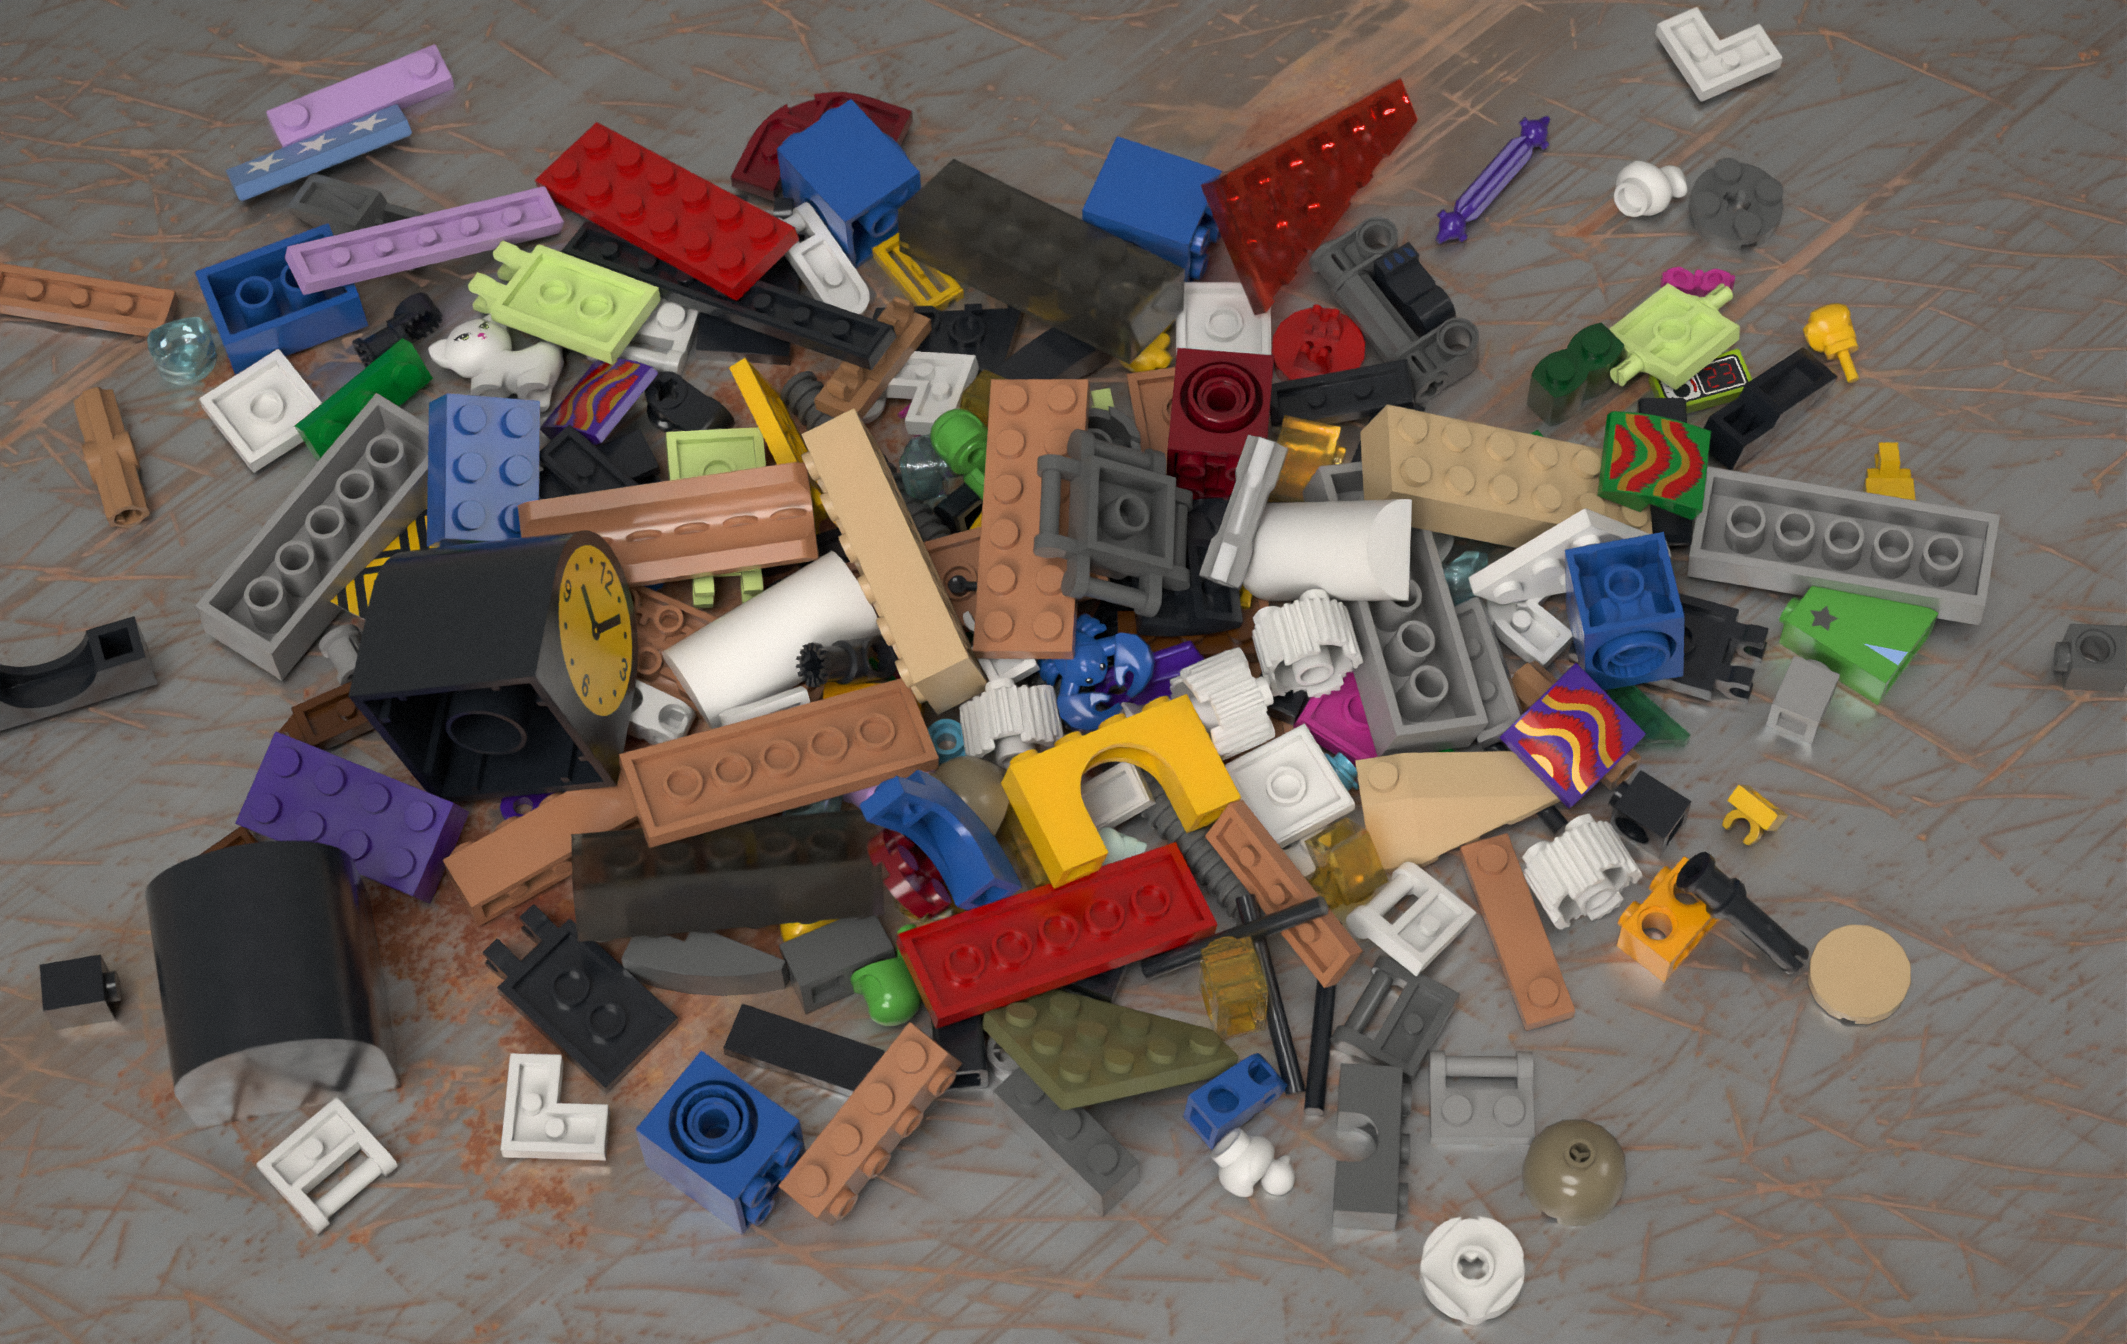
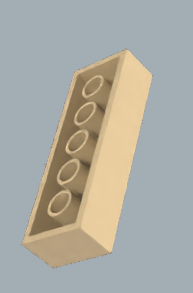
(1482, 477)
(892, 563)

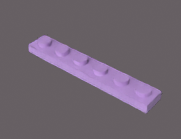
(423, 240)

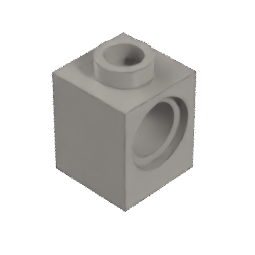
(1803, 699)

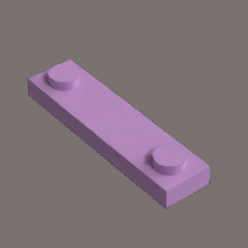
(397, 82)

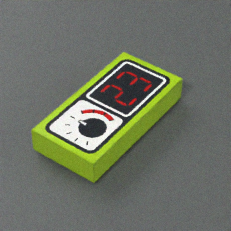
(1712, 386)

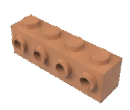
(534, 849)
(871, 1125)

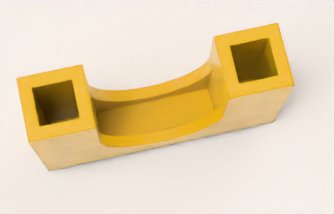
(1161, 739)

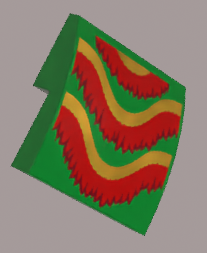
(1654, 463)

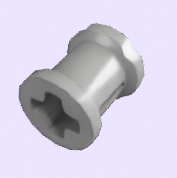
(342, 648)

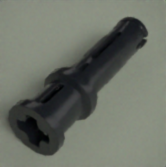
(1728, 900)

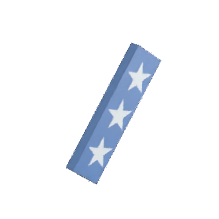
(318, 152)

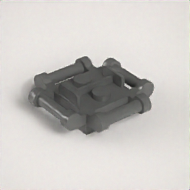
(1121, 522)

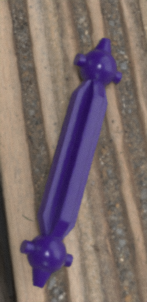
(1492, 179)

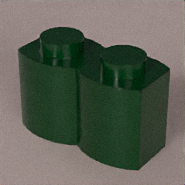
(1574, 374)

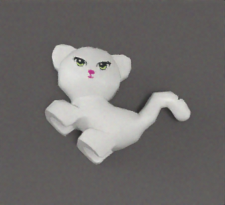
(485, 354)

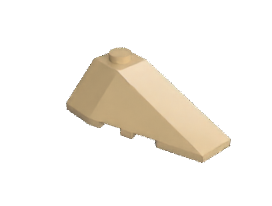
(1443, 799)

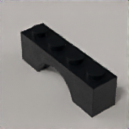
(103, 666)

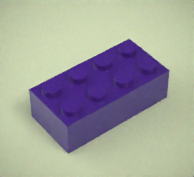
(383, 824)

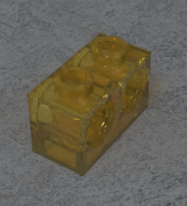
(1233, 987)

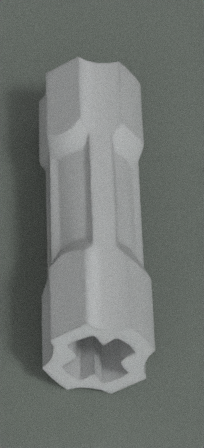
(1232, 544)

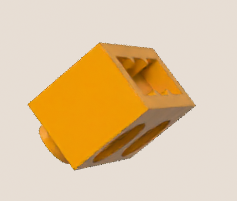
(1681, 923)

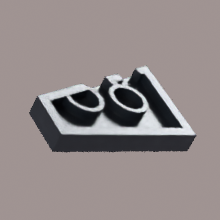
(971, 332)

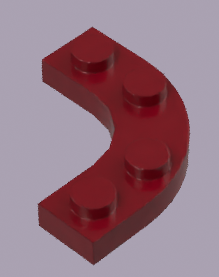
(759, 165)

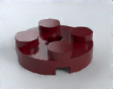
(912, 874)

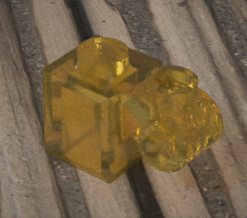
(1344, 864)

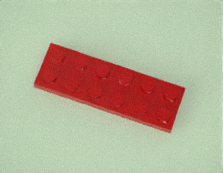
(667, 210)
(1055, 935)

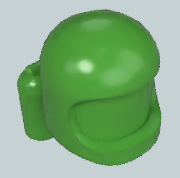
(962, 444)
(888, 989)

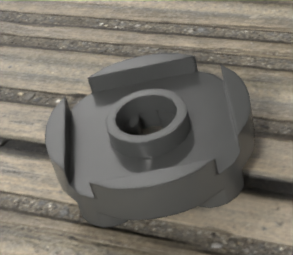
(1736, 182)

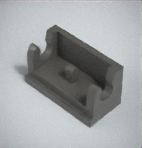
(828, 956)

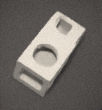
(658, 715)

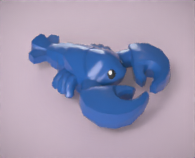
(1091, 667)

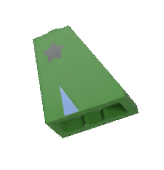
(1857, 636)

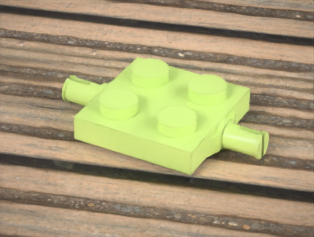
(1674, 335)

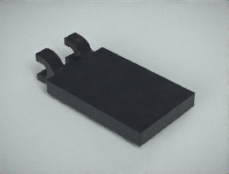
(732, 342)
(1709, 647)
(580, 999)

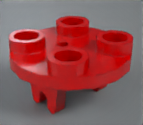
(1322, 330)

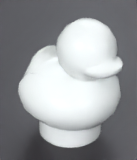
(1647, 189)
(1250, 1159)

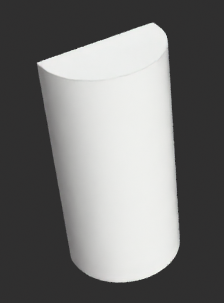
(1334, 546)
(757, 643)

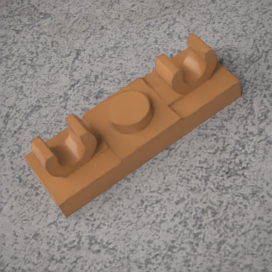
(860, 387)

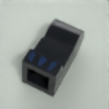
(1412, 290)

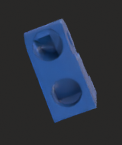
(1233, 1098)

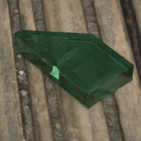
(1649, 717)

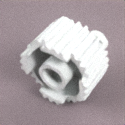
(1306, 645)
(1228, 701)
(1010, 721)
(1580, 871)

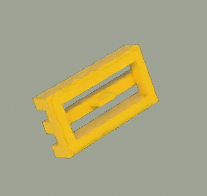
(937, 299)

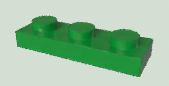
(392, 375)

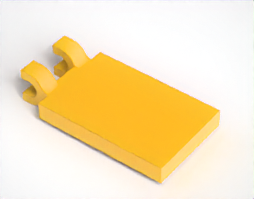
(775, 425)

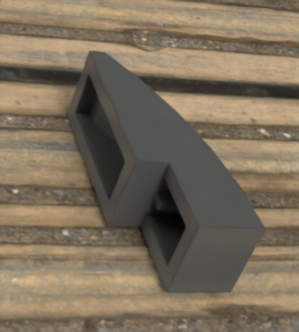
(344, 205)
(704, 965)

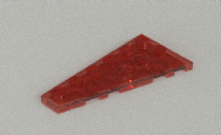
(1298, 189)

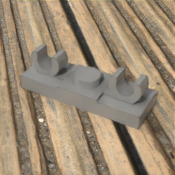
(1489, 670)

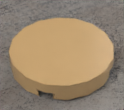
(1859, 974)

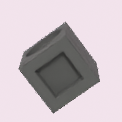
(2105, 643)

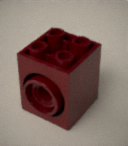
(1213, 410)

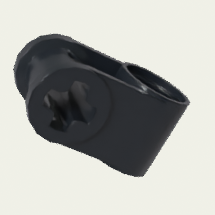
(683, 406)

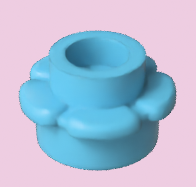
(1344, 769)

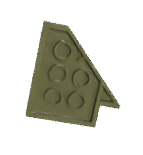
(1103, 1051)

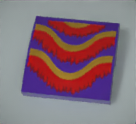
(600, 399)
(1572, 735)

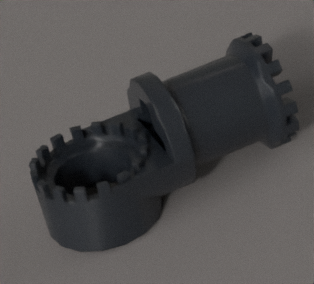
(411, 322)
(846, 662)

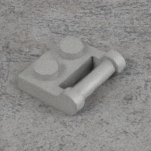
(1481, 1114)

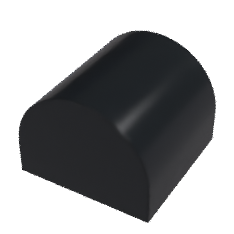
(959, 509)

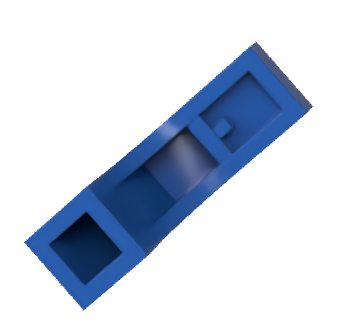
(948, 834)

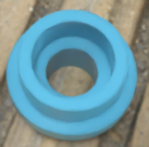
(947, 731)

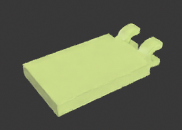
(565, 300)
(713, 453)

